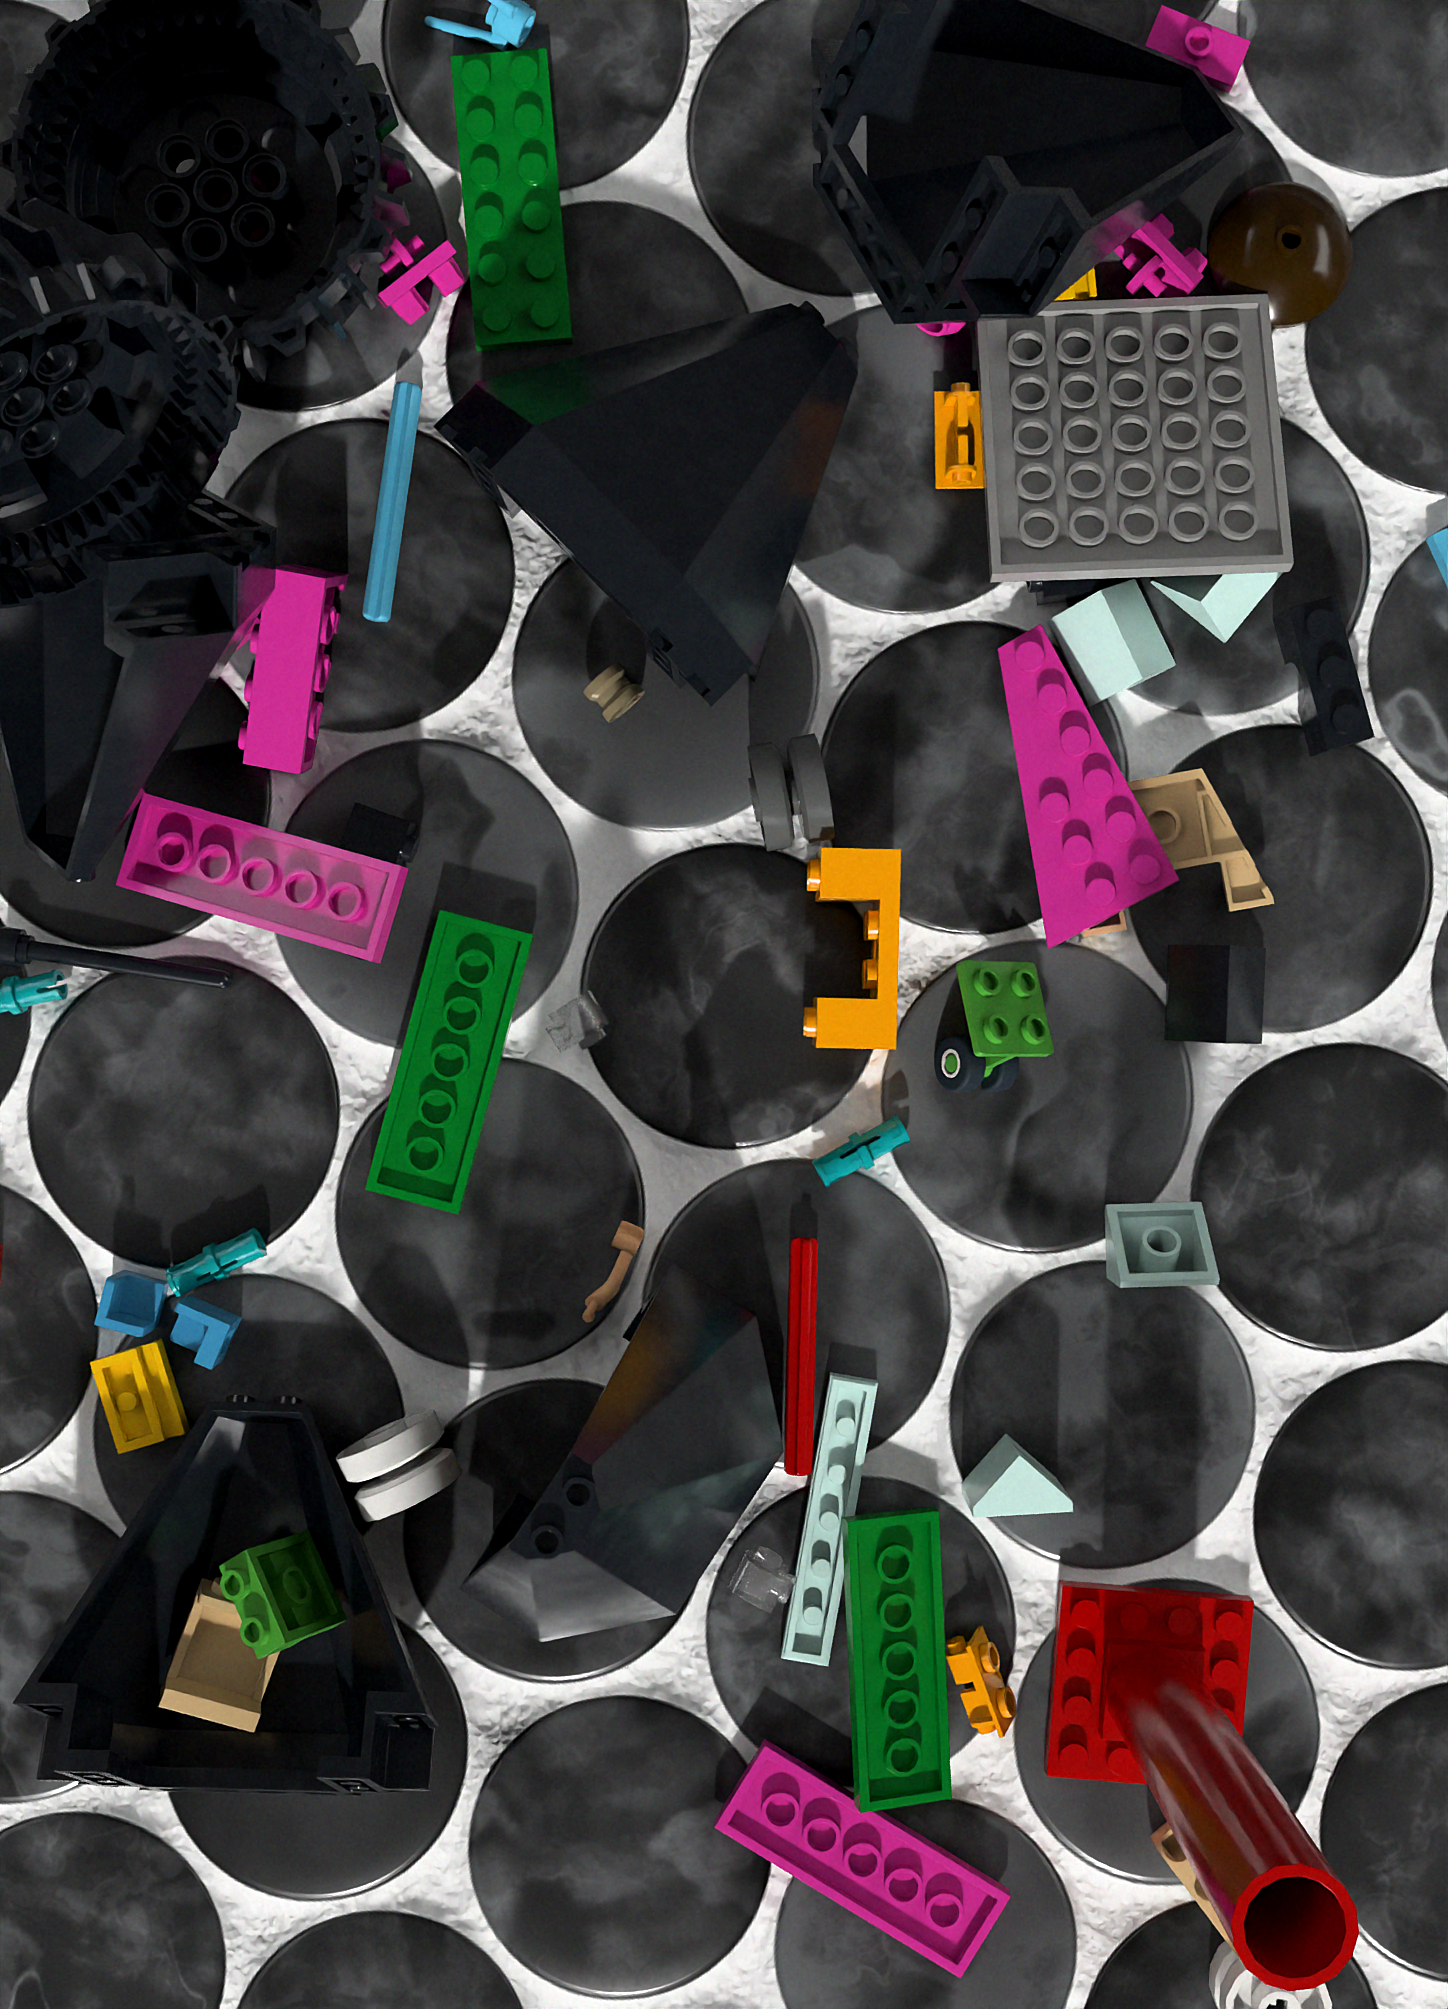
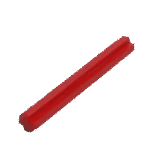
(801, 1356)

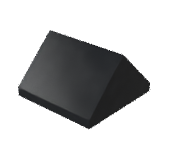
(1215, 994)

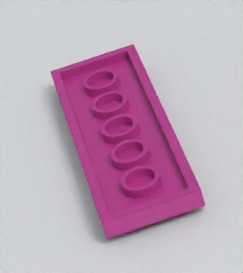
(262, 877)
(862, 1859)

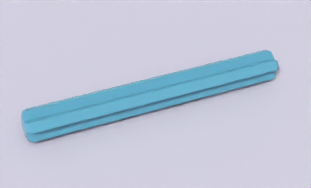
(392, 502)

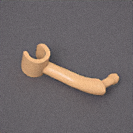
(627, 1240)

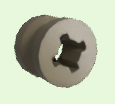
(613, 692)

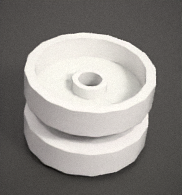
(399, 1465)
(1239, 1989)

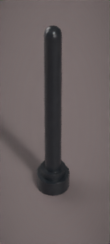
(20, 948)

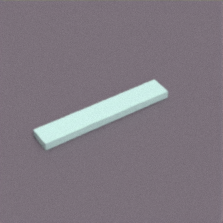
(830, 1496)

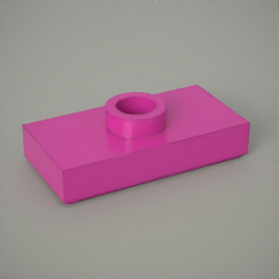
(1200, 44)

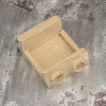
(212, 1668)

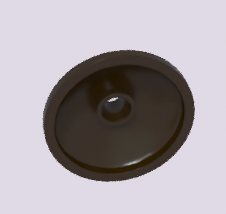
(1250, 258)

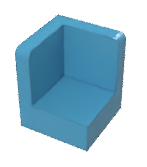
(131, 1303)
(204, 1330)

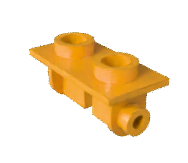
(958, 438)
(989, 1703)

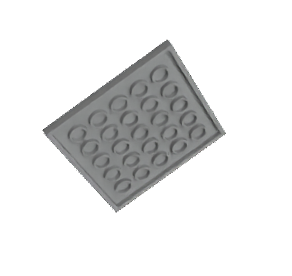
(1133, 440)

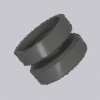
(791, 792)

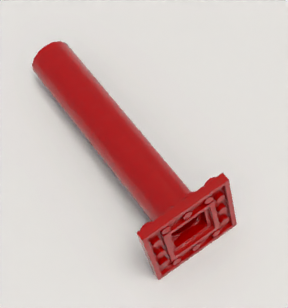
(1157, 1698)

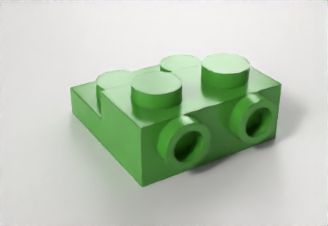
(281, 1593)

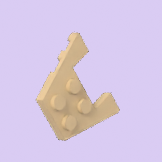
(1195, 833)

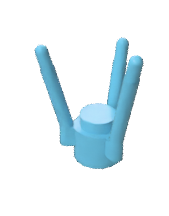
(509, 21)

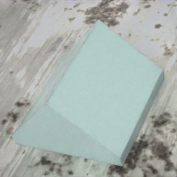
(1217, 600)
(1111, 642)
(1158, 1245)
(1013, 1484)

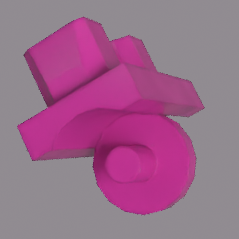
(1158, 262)
(437, 266)

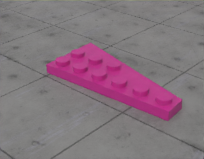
(1081, 816)

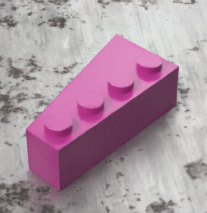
(290, 669)

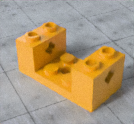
(860, 877)

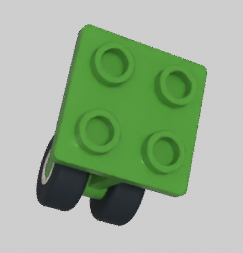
(1003, 1022)

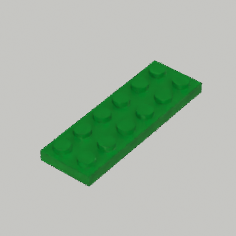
(511, 199)
(449, 1062)
(896, 1658)

